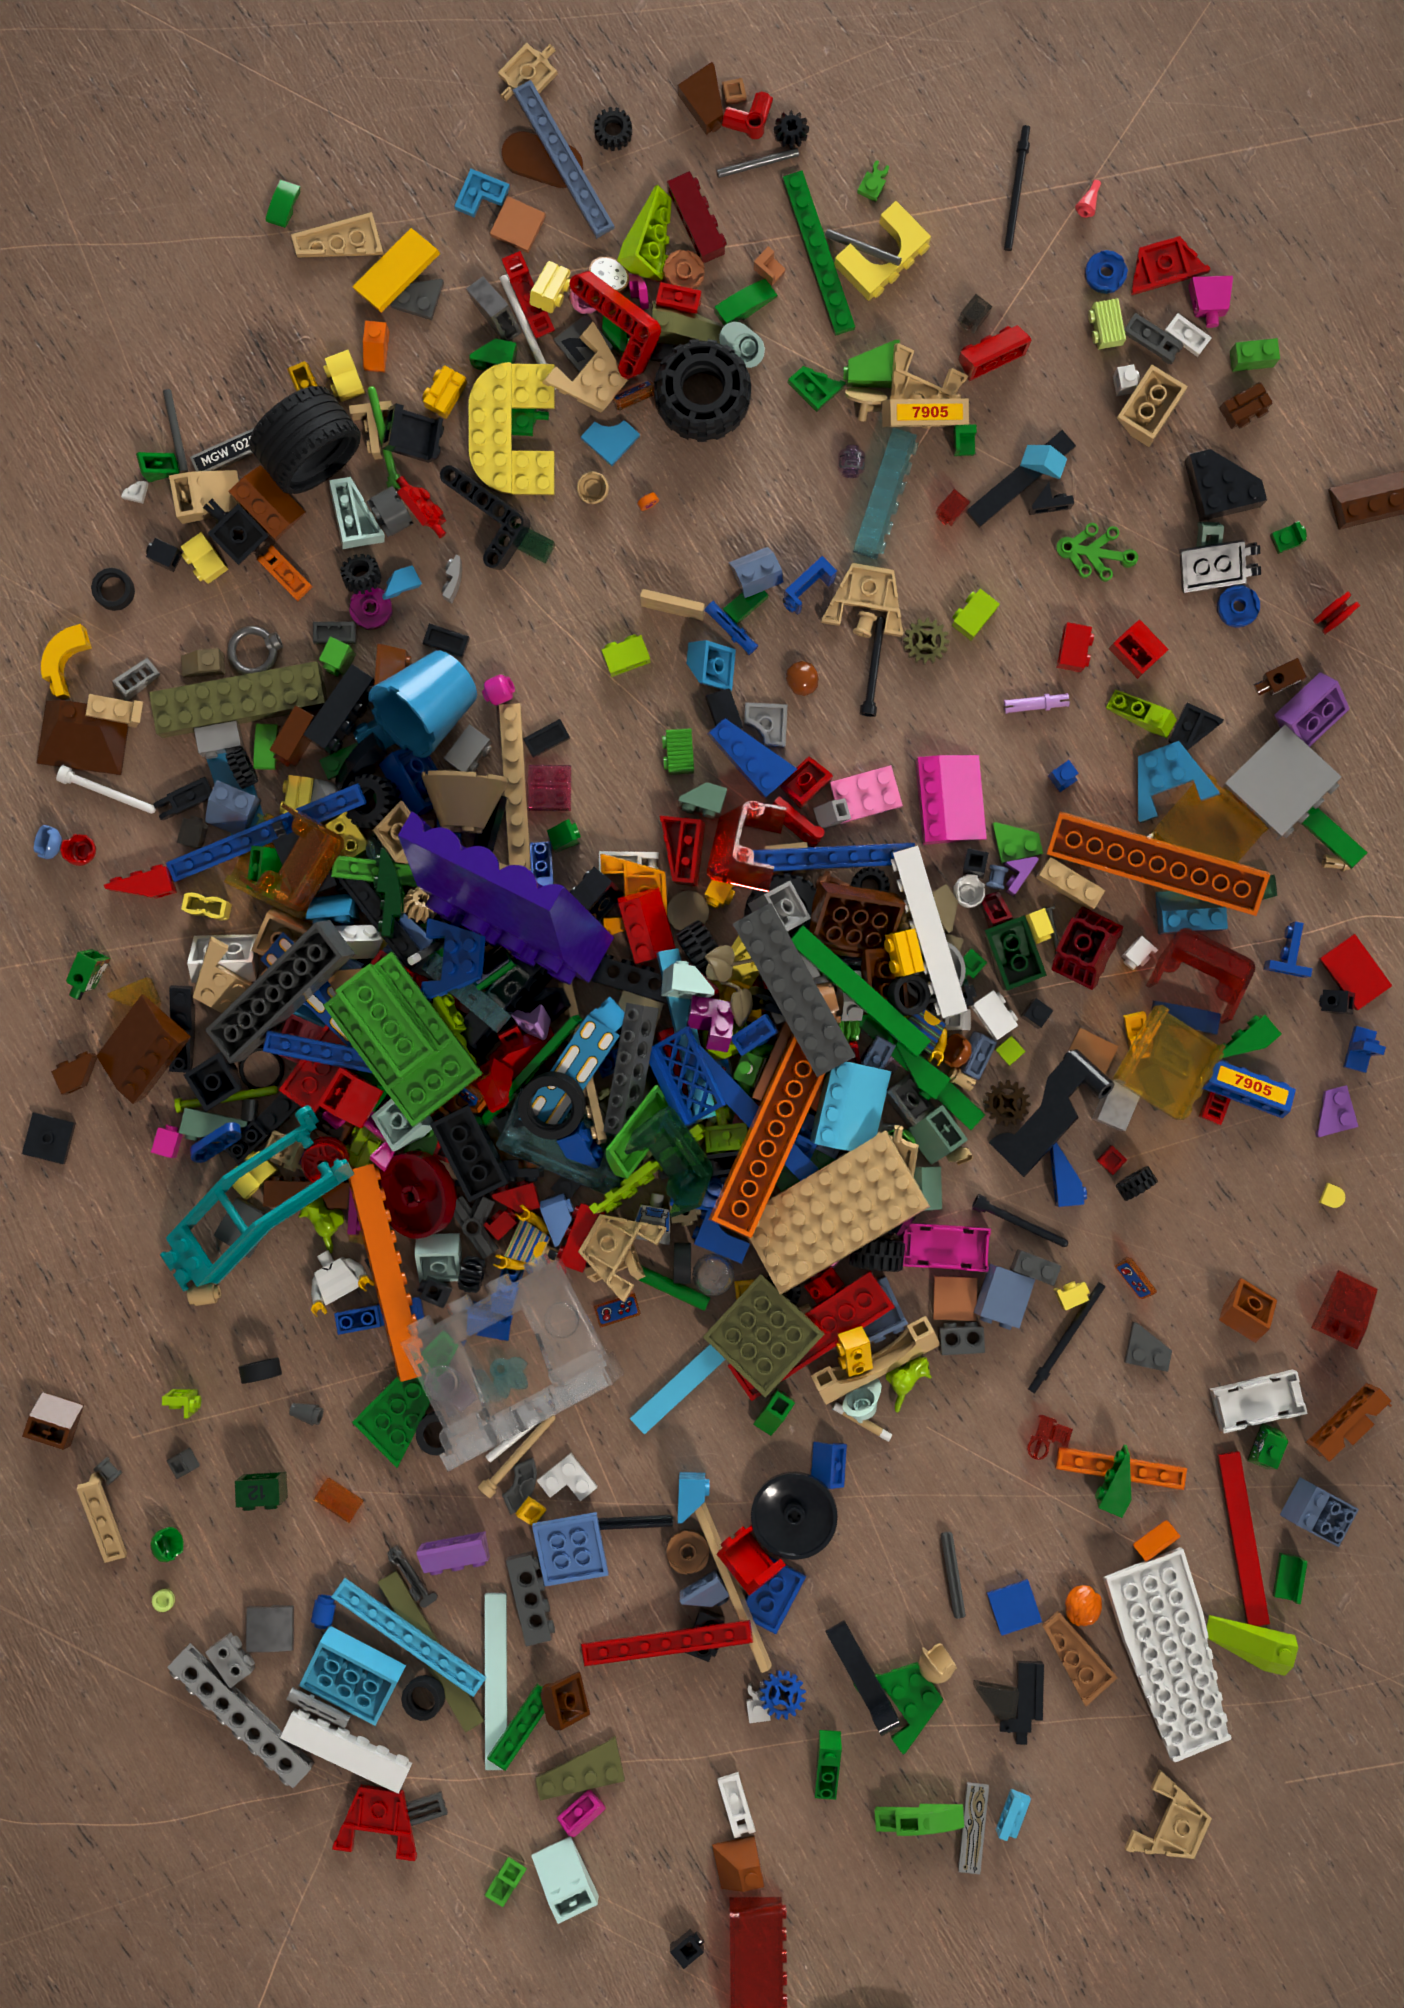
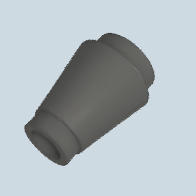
(307, 1413)

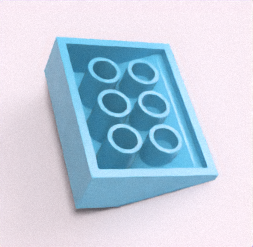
(850, 1106)
(352, 1675)

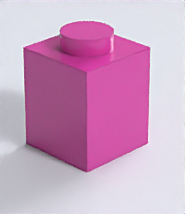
(167, 1141)

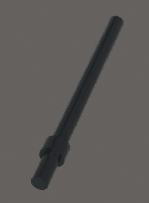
(1022, 149)
(1043, 1372)

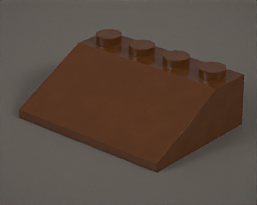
(854, 918)
(141, 1049)

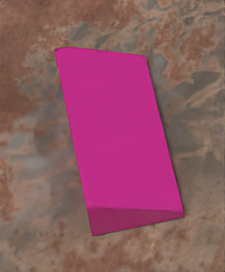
(581, 1813)

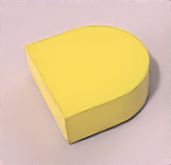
(1332, 1196)

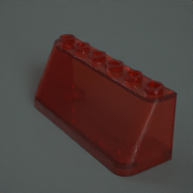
(757, 1952)

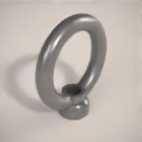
(272, 642)

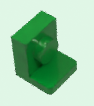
(1289, 537)

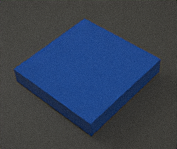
(1014, 1607)

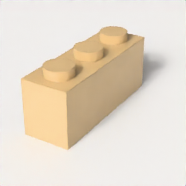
(1070, 884)

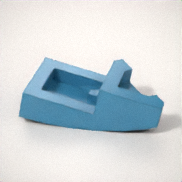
(401, 581)

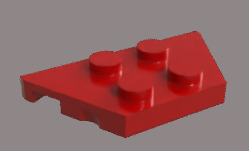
(1165, 264)

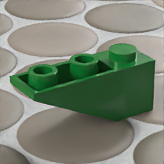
(1255, 1036)
(1116, 1490)
(828, 1764)

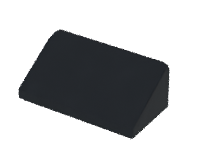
(723, 706)

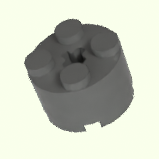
(390, 511)

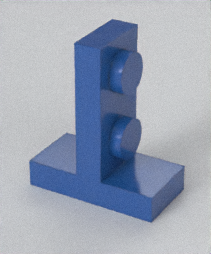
(1289, 954)
(755, 1034)
(1361, 1048)

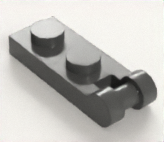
(1153, 338)

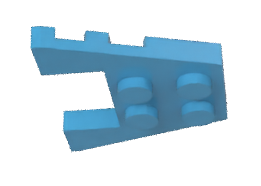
(1165, 770)

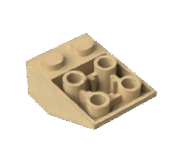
(196, 489)

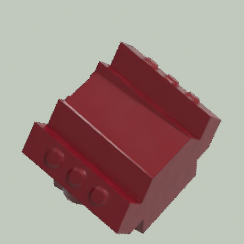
(1086, 947)

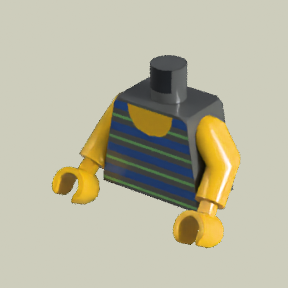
(934, 1029)

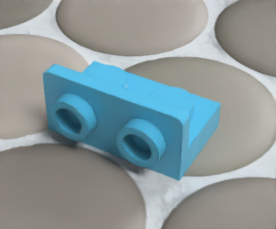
(1012, 1815)

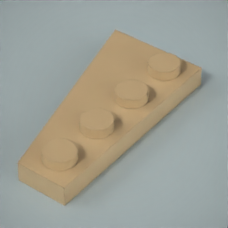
(342, 238)

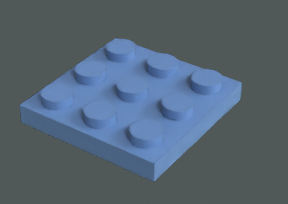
(570, 1549)

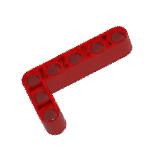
(604, 300)

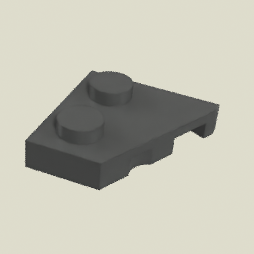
(1147, 1350)

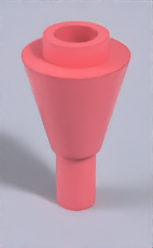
(1087, 205)

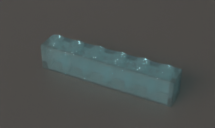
(885, 492)

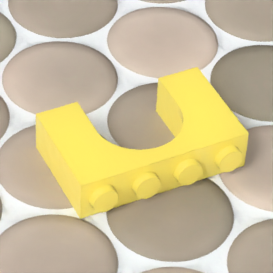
(871, 277)

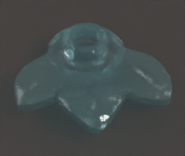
(511, 1377)

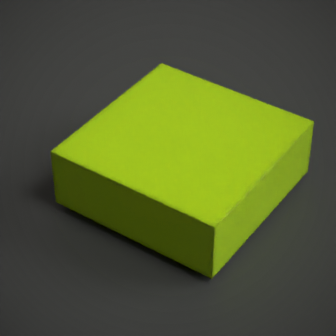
(1010, 1050)

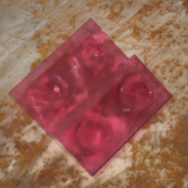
(549, 788)

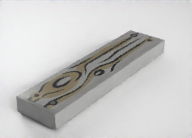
(973, 1831)

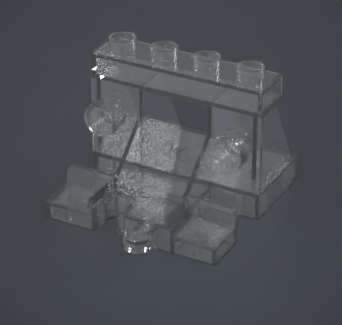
(459, 1387)

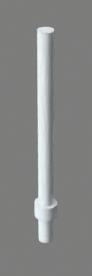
(522, 320)

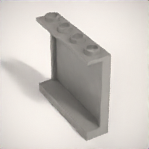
(1283, 782)

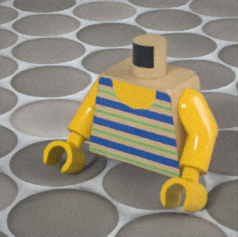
(528, 1242)

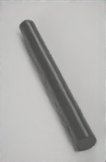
(759, 162)
(863, 247)
(175, 431)

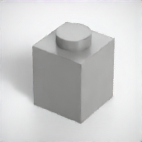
(832, 813)

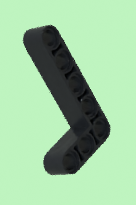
(492, 509)
(865, 1680)

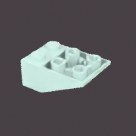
(565, 1880)

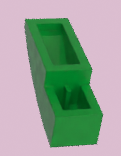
(745, 302)

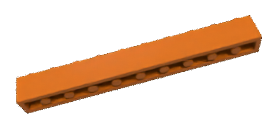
(384, 1263)

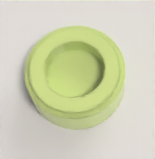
(163, 1600)

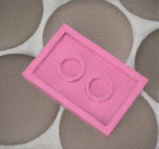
(868, 793)

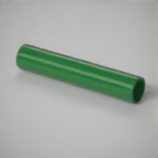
(675, 1289)

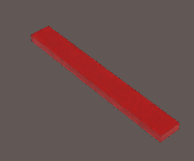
(1243, 1538)
(667, 1643)

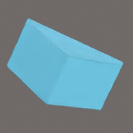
(1044, 460)

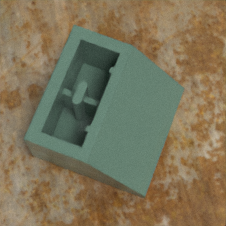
(704, 799)
(937, 1134)

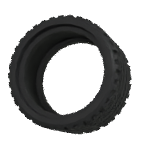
(304, 439)

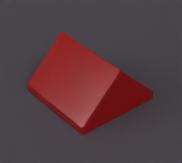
(806, 781)

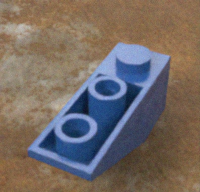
(542, 862)

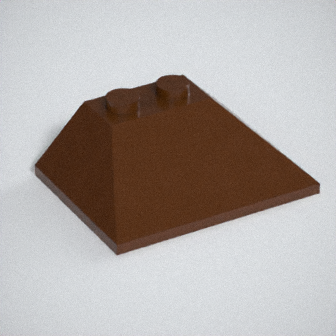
(81, 740)

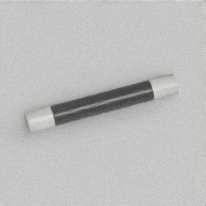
(426, 952)

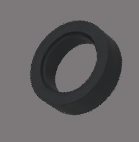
(540, 1128)

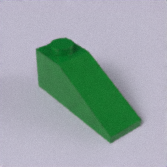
(924, 1075)

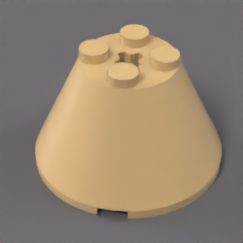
(463, 799)

